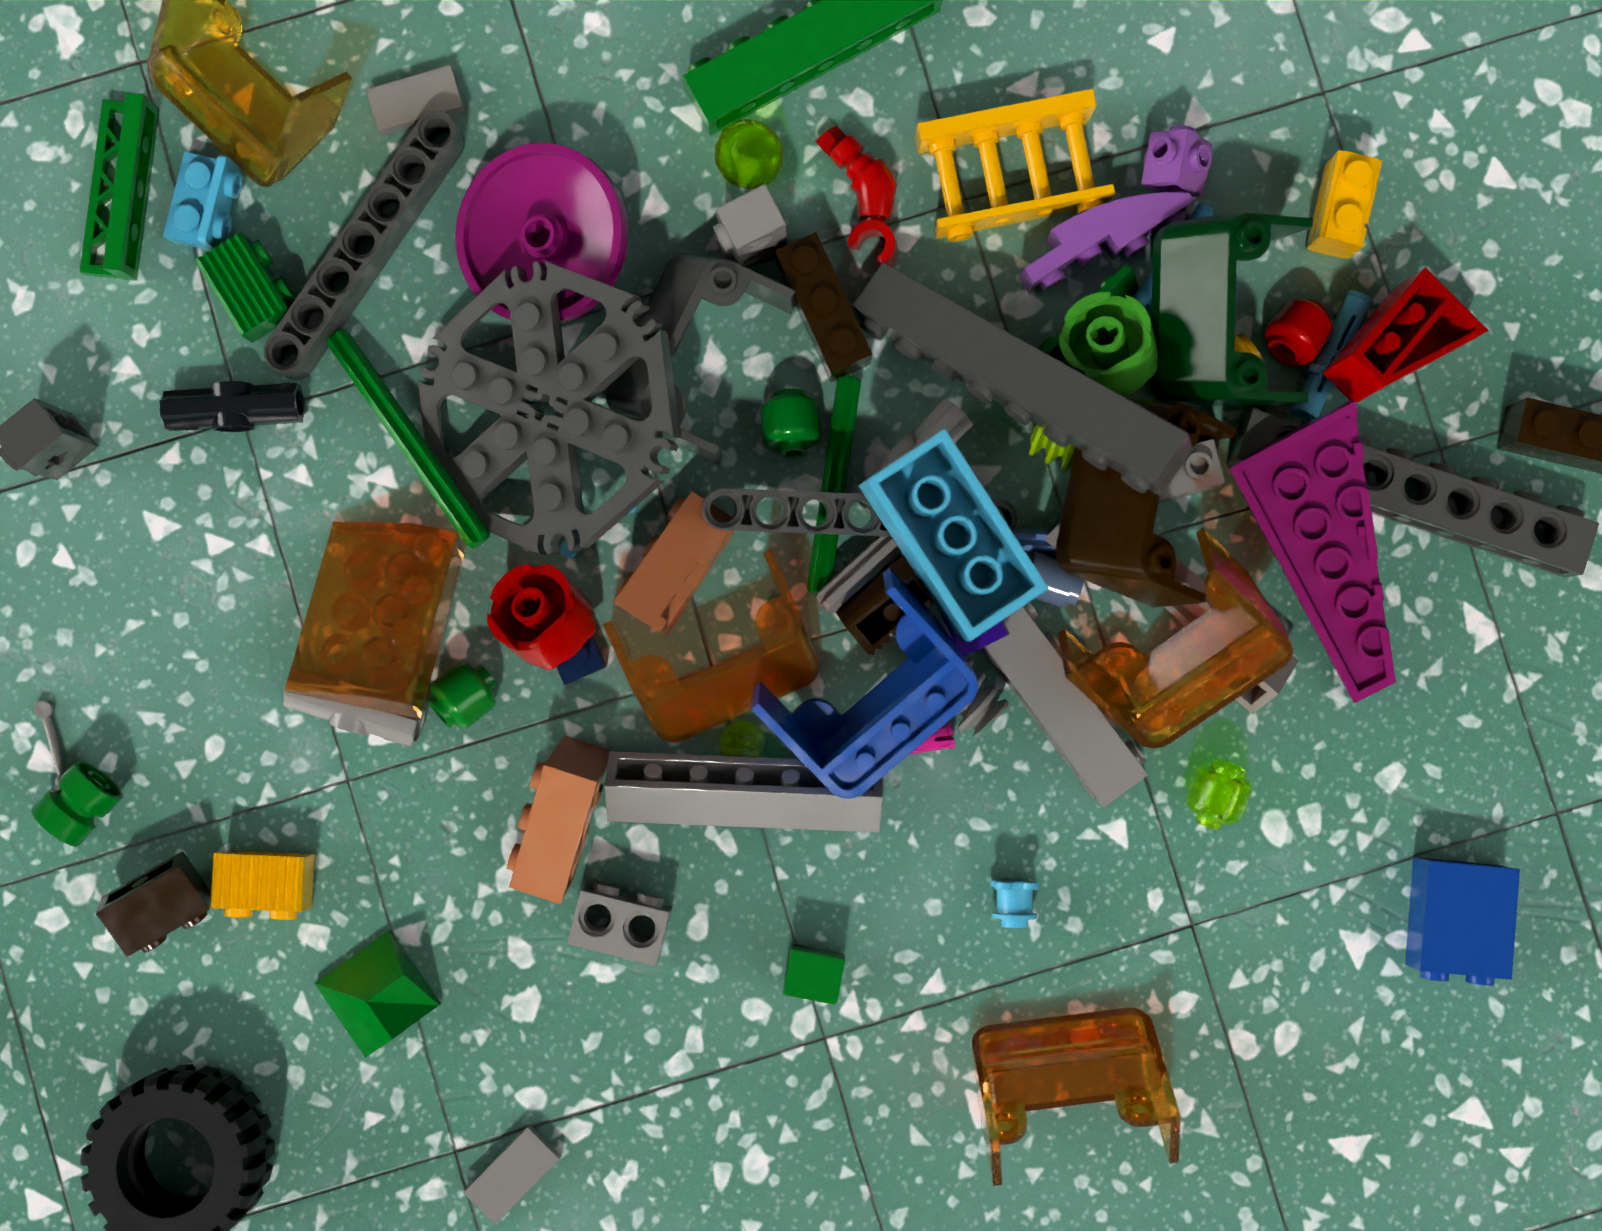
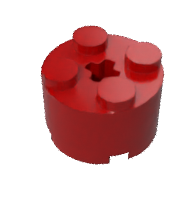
(540, 615)

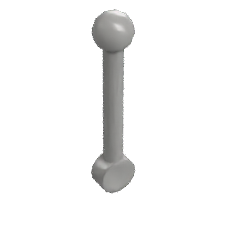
(45, 710)

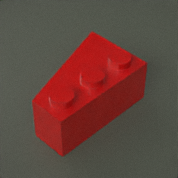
(1404, 333)

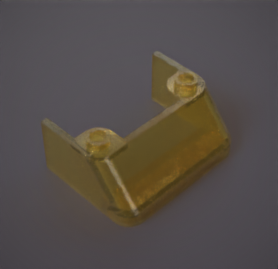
(231, 97)

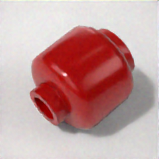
(1298, 331)

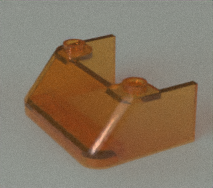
(1196, 668)
(725, 690)
(1071, 1064)

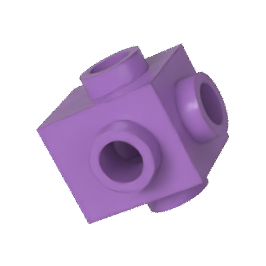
(1177, 161)

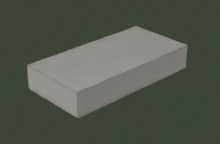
(406, 100)
(512, 1174)

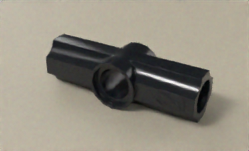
(232, 406)

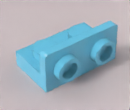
(203, 201)

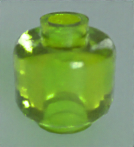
(1219, 794)

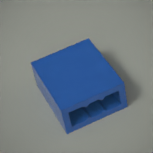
(1462, 920)

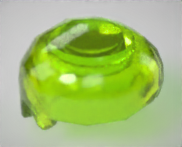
(749, 154)

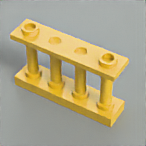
(1026, 122)

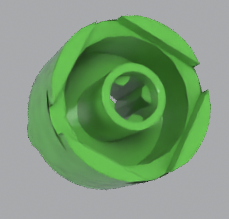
(1110, 341)

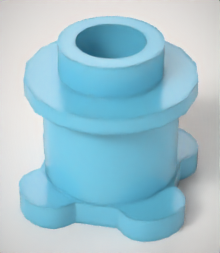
(1014, 902)

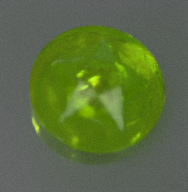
(742, 740)

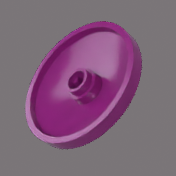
(542, 207)

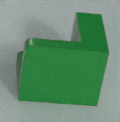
(814, 974)

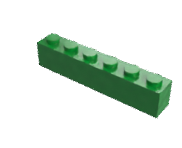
(794, 54)

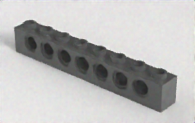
(1567, 531)

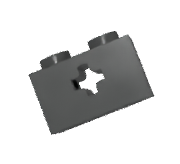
(44, 440)

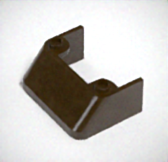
(1110, 526)

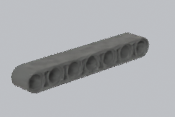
(364, 224)
(791, 515)

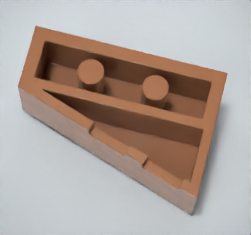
(674, 565)
(557, 819)

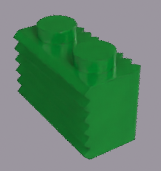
(246, 286)

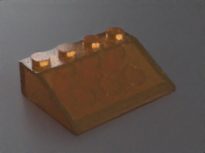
(377, 616)

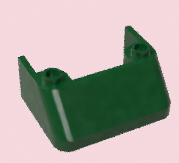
(1197, 310)

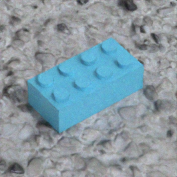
(953, 537)

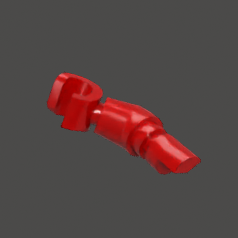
(873, 187)

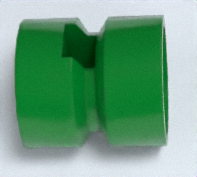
(72, 810)

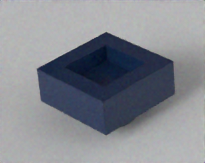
(583, 663)

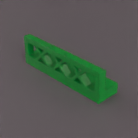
(128, 191)

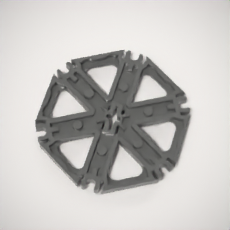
(558, 378)

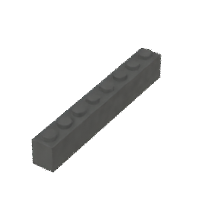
(1024, 380)

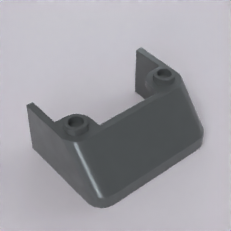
(674, 303)

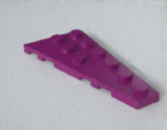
(1320, 527)

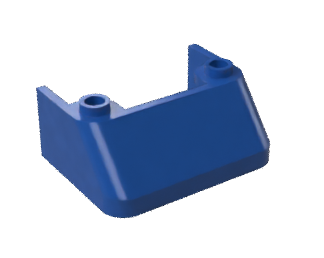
(891, 719)

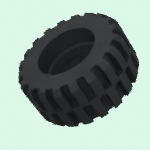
(215, 1107)

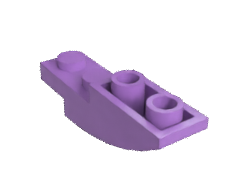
(1114, 225)

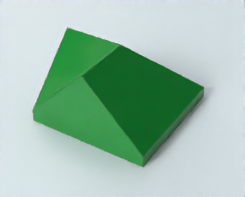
(377, 993)

